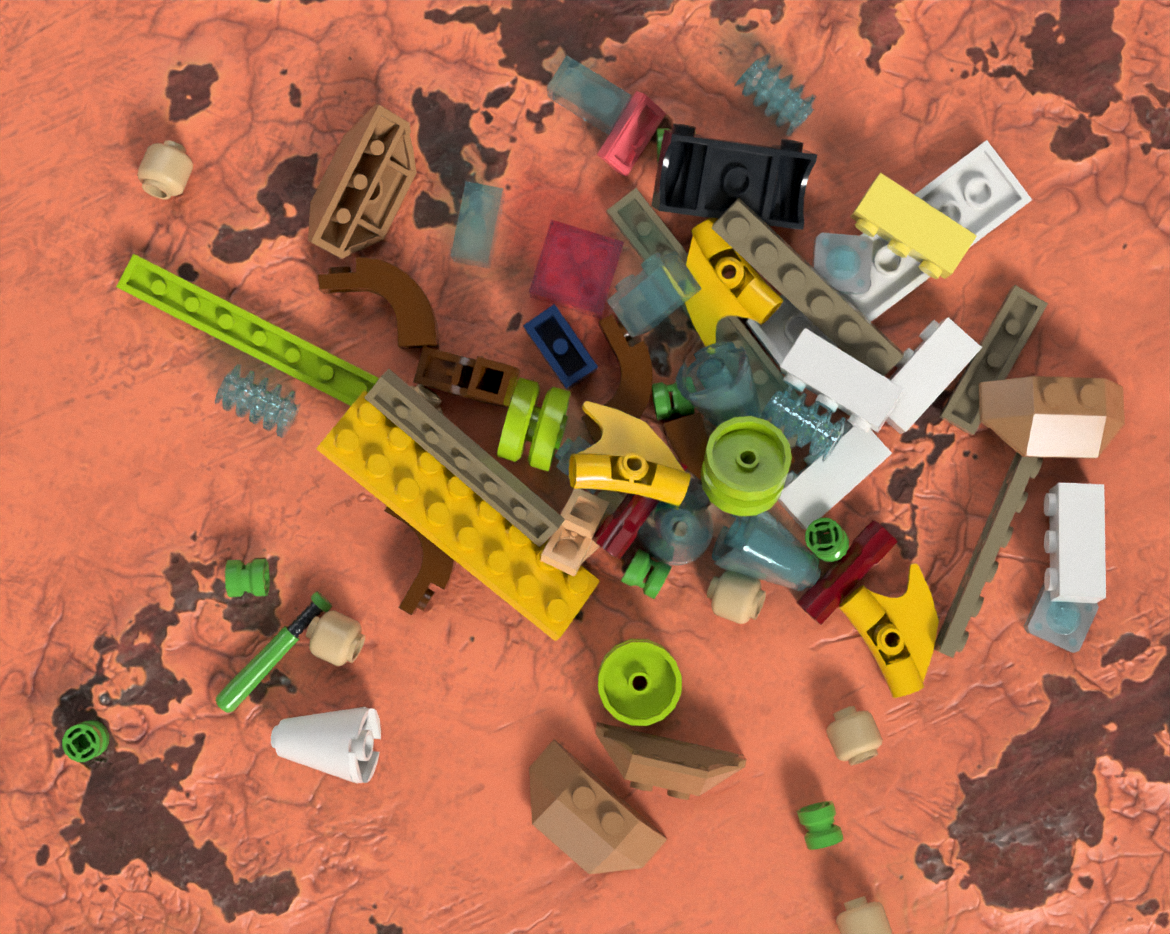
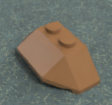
(363, 184)
(1053, 414)
(667, 762)
(587, 816)

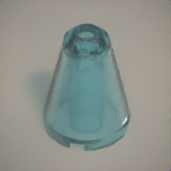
(720, 383)
(664, 545)
(766, 551)

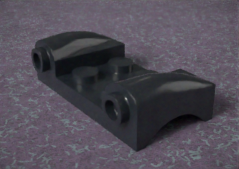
(710, 174)

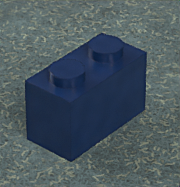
(560, 347)

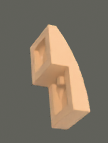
(573, 538)

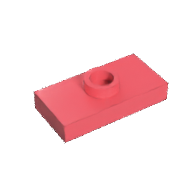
(631, 133)

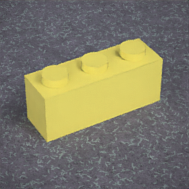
(912, 227)

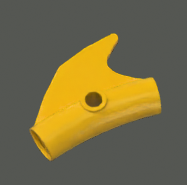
(741, 296)
(628, 459)
(912, 622)

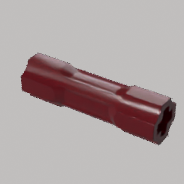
(623, 525)
(839, 580)

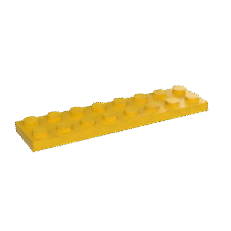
(454, 517)

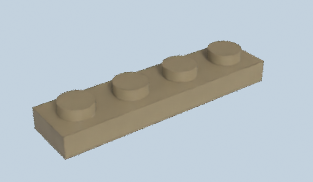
(996, 358)

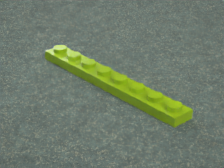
(245, 331)

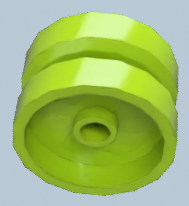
(534, 424)
(745, 466)
(639, 705)

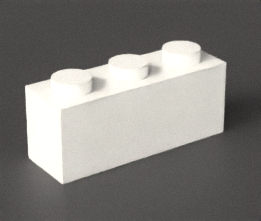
(929, 370)
(840, 381)
(825, 484)
(1075, 543)

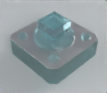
(844, 261)
(1060, 622)

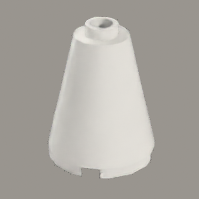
(332, 742)

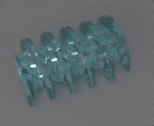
(777, 94)
(258, 401)
(804, 421)

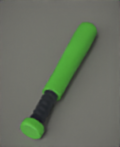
(254, 672)

